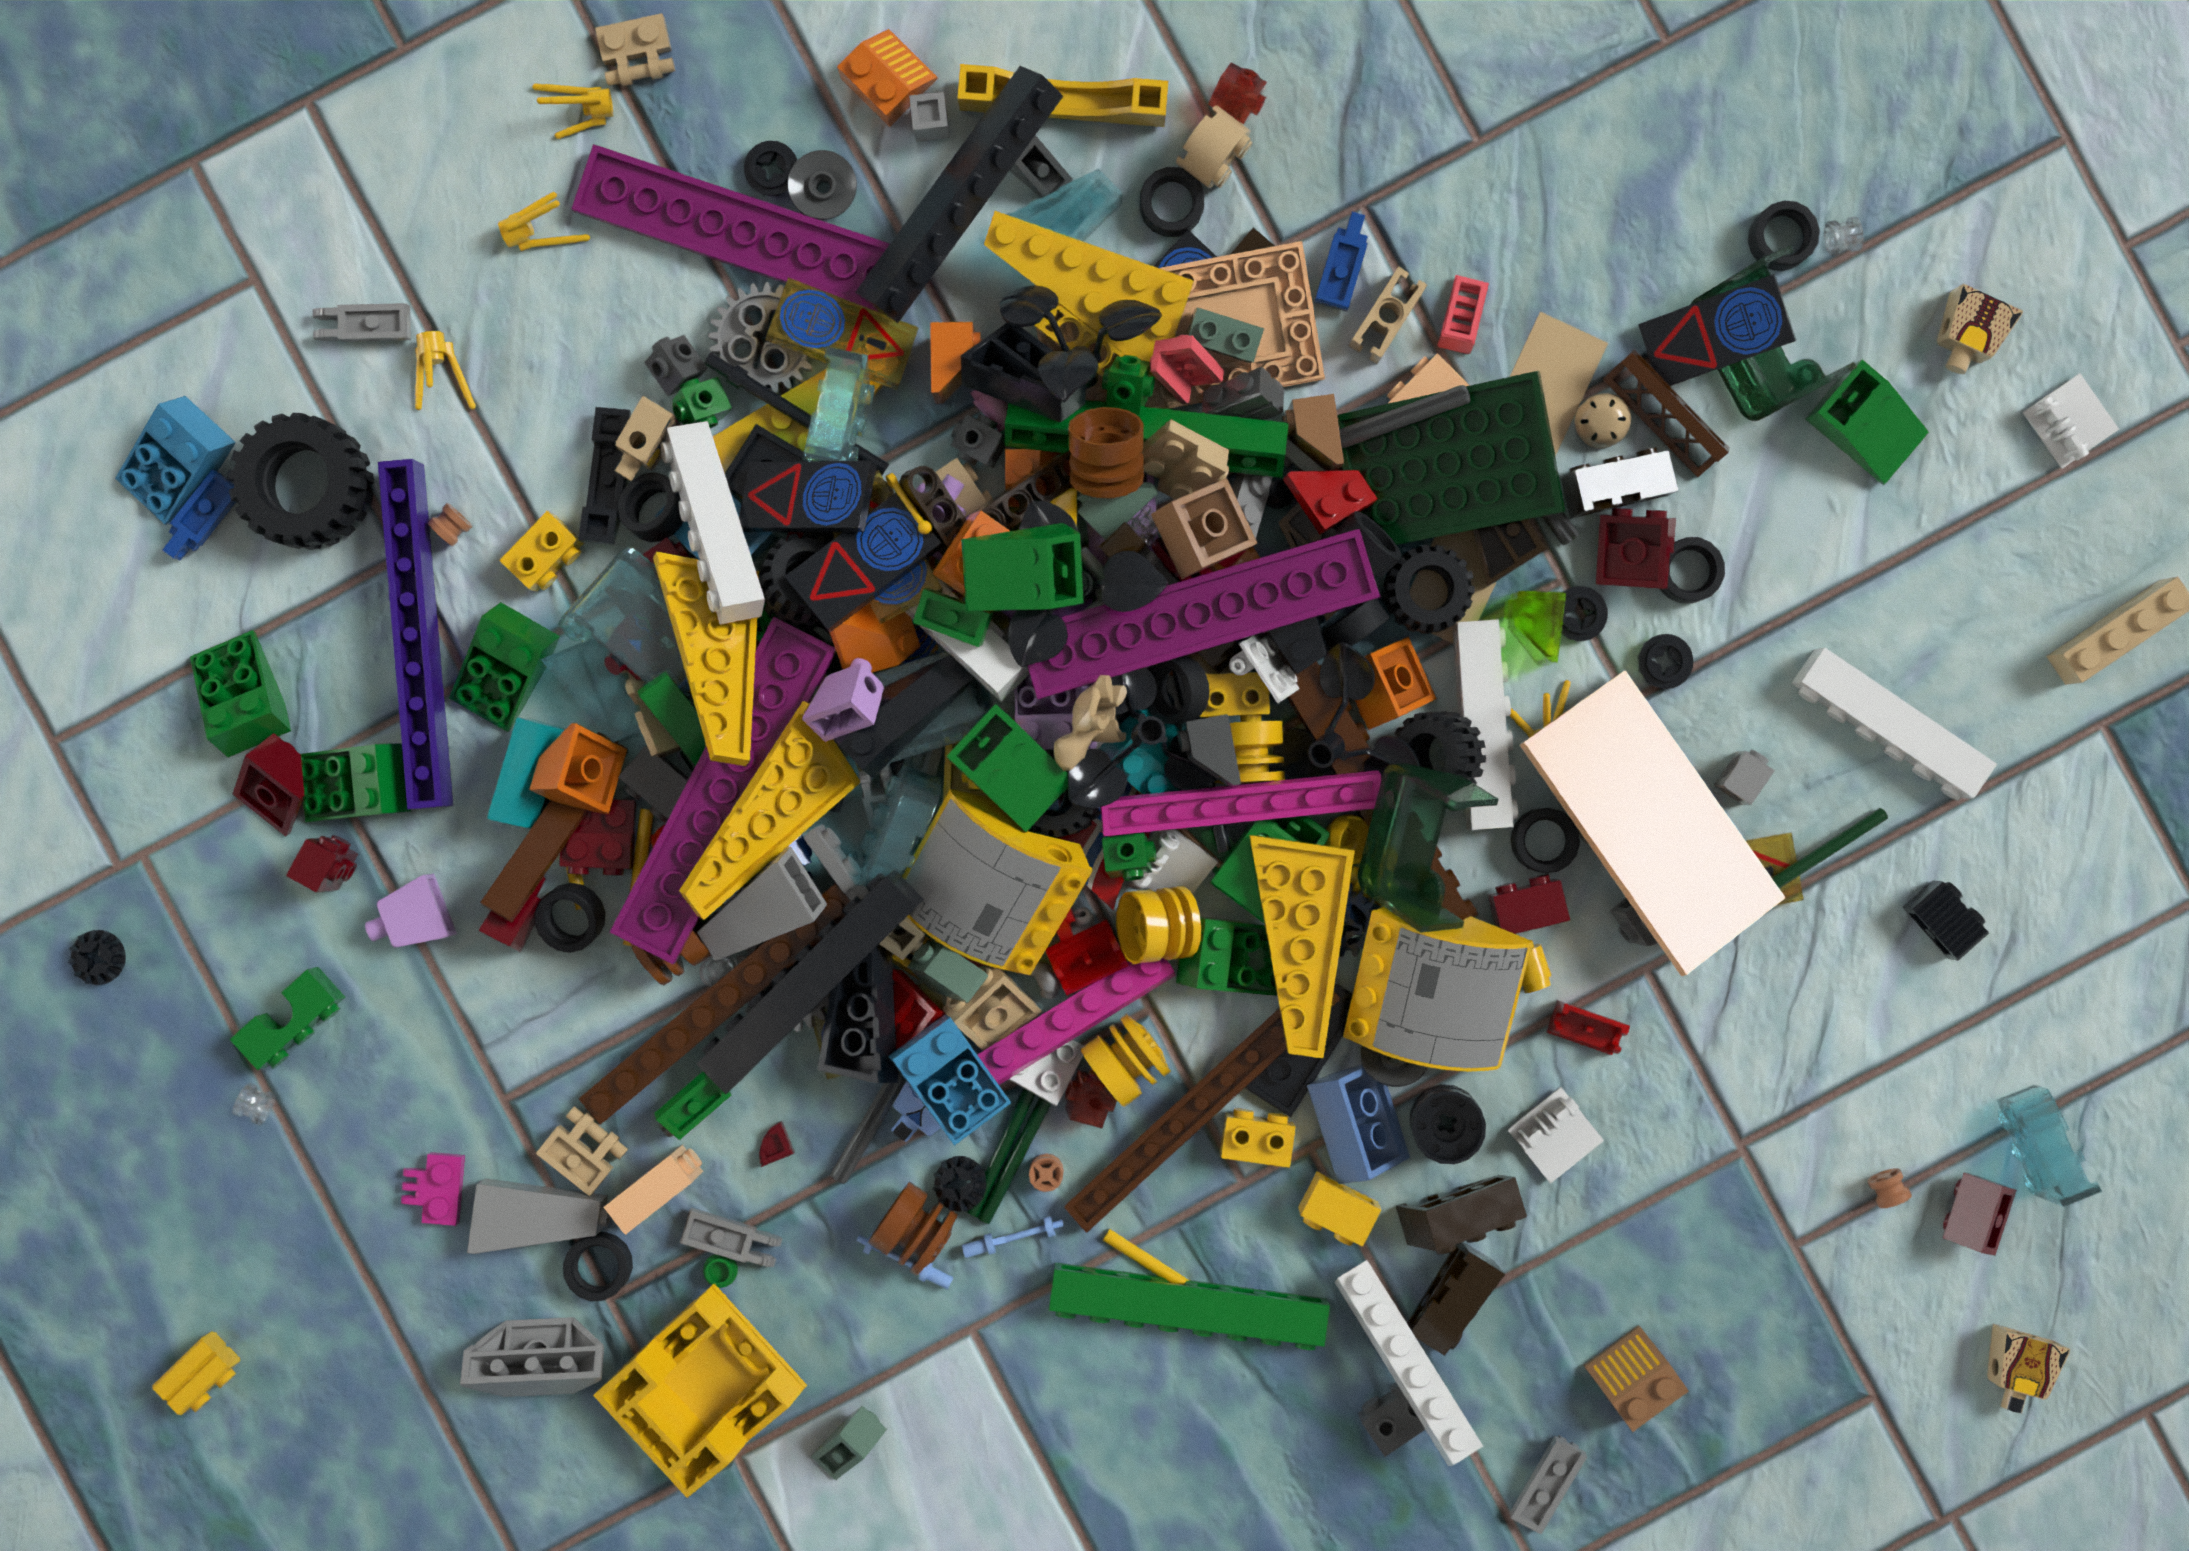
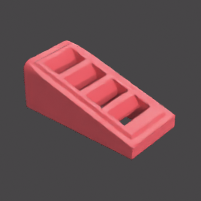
(1459, 336)

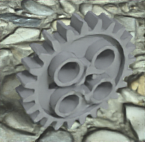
(735, 331)

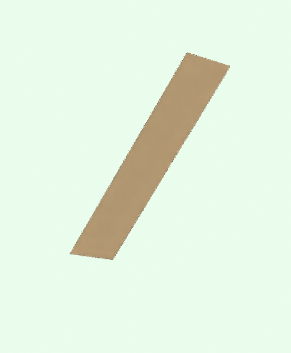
(1566, 366)

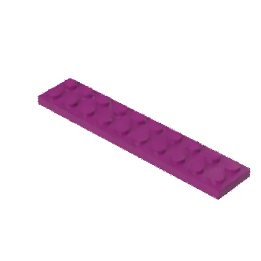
(724, 224)
(1211, 612)
(655, 912)

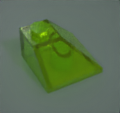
(1537, 623)

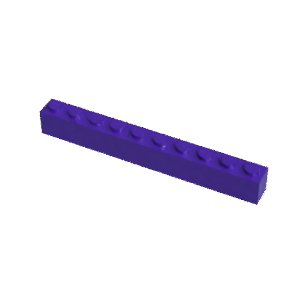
(415, 634)

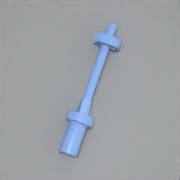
(989, 1244)
(928, 1273)

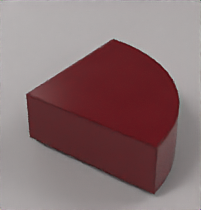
(775, 1145)

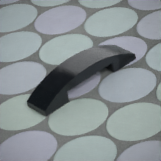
(600, 516)

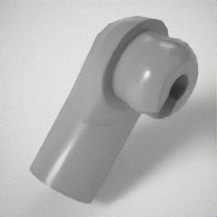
(1084, 920)
(1046, 980)

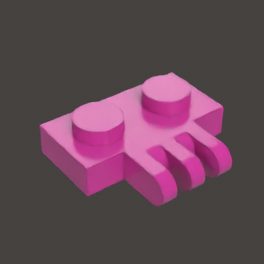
(437, 1188)

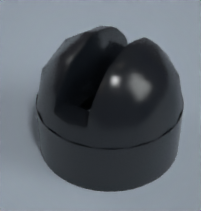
(1279, 495)

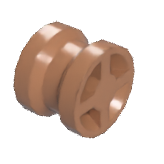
(449, 524)
(1046, 1181)
(1889, 1188)

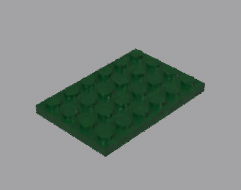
(1463, 466)

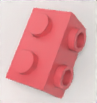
(1183, 364)

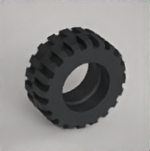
(257, 473)

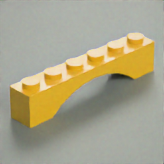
(1117, 101)

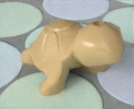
(1091, 721)

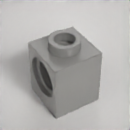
(929, 116)
(1745, 776)

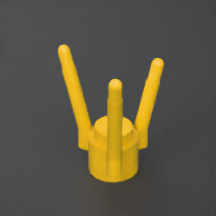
(594, 100)
(518, 228)
(431, 351)

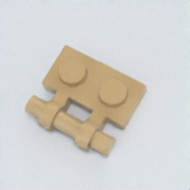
(631, 41)
(577, 1160)

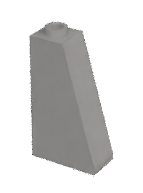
(766, 907)
(527, 1215)

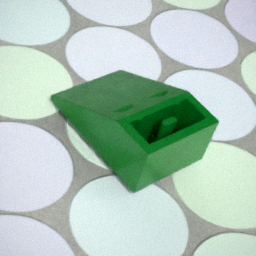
(1868, 421)
(1023, 569)
(503, 665)
(238, 695)
(1010, 767)
(354, 782)
(1237, 872)
(1230, 959)

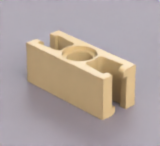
(1401, 310)

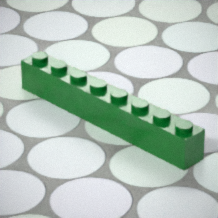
(1253, 444)
(1193, 1306)

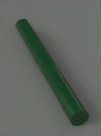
(1830, 847)
(1004, 1145)
(1014, 1161)

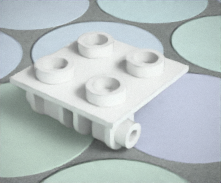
(2070, 421)
(1261, 653)
(1177, 863)
(1052, 1073)
(1555, 1134)

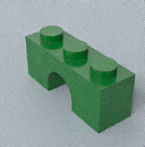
(312, 1000)

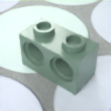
(1225, 335)

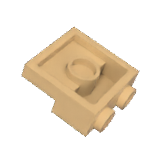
(1183, 460)
(994, 1010)

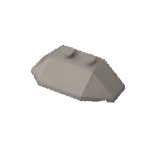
(533, 1359)

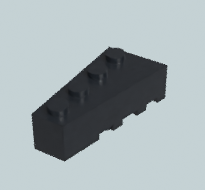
(862, 1023)

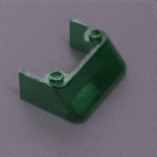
(1768, 379)
(1404, 840)

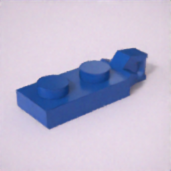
(1343, 265)
(200, 515)

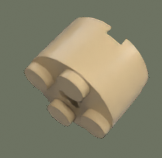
(1214, 148)

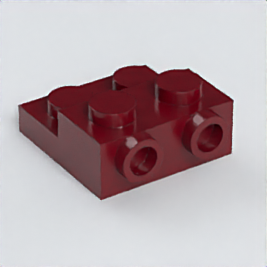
(1635, 548)
(603, 841)

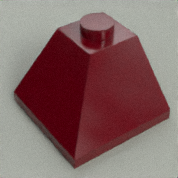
(272, 783)

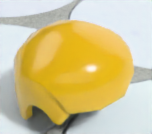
(1348, 832)

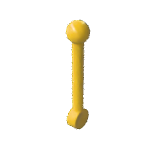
(924, 527)

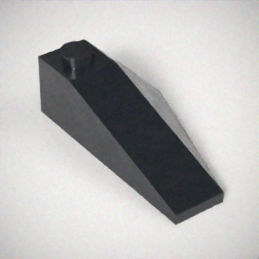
(905, 712)

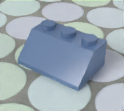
(1357, 1124)

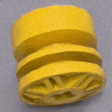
(1251, 750)
(1158, 924)
(1125, 1060)

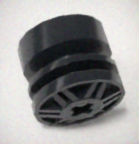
(1445, 1144)

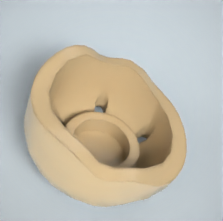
(1602, 420)

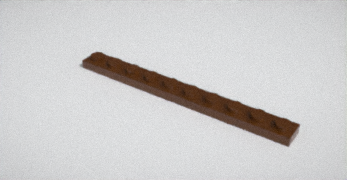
(707, 1012)
(1180, 1122)

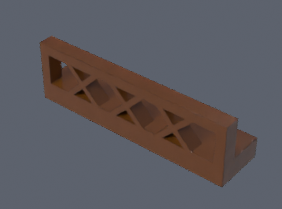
(1675, 405)

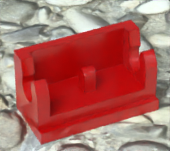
(1086, 957)
(1587, 1028)

